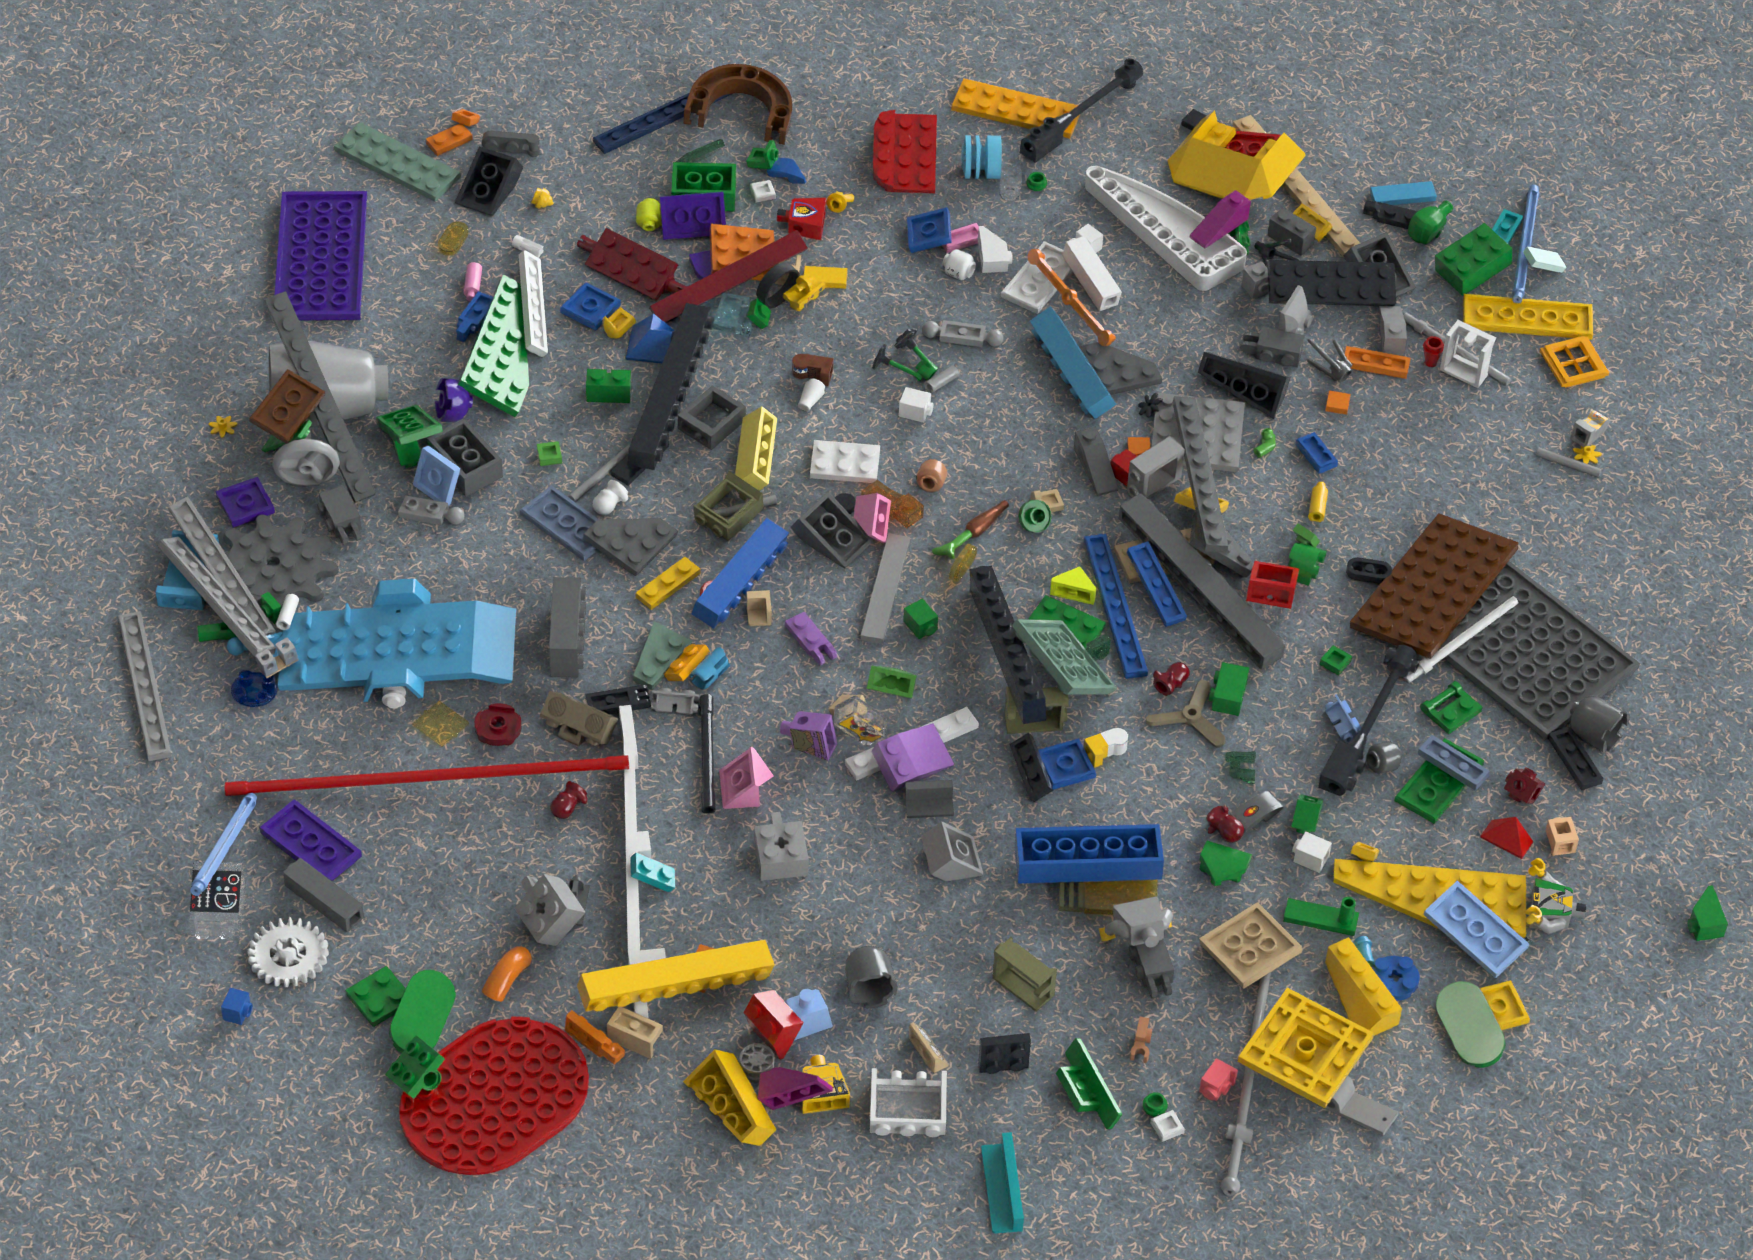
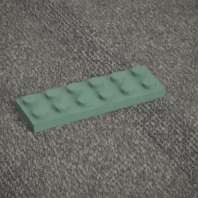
(397, 161)

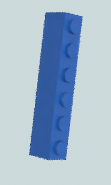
(740, 573)

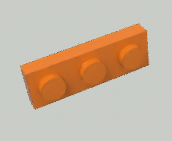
(1378, 362)

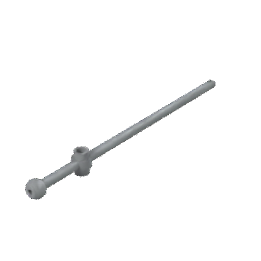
(1239, 1133)

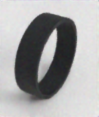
(770, 279)

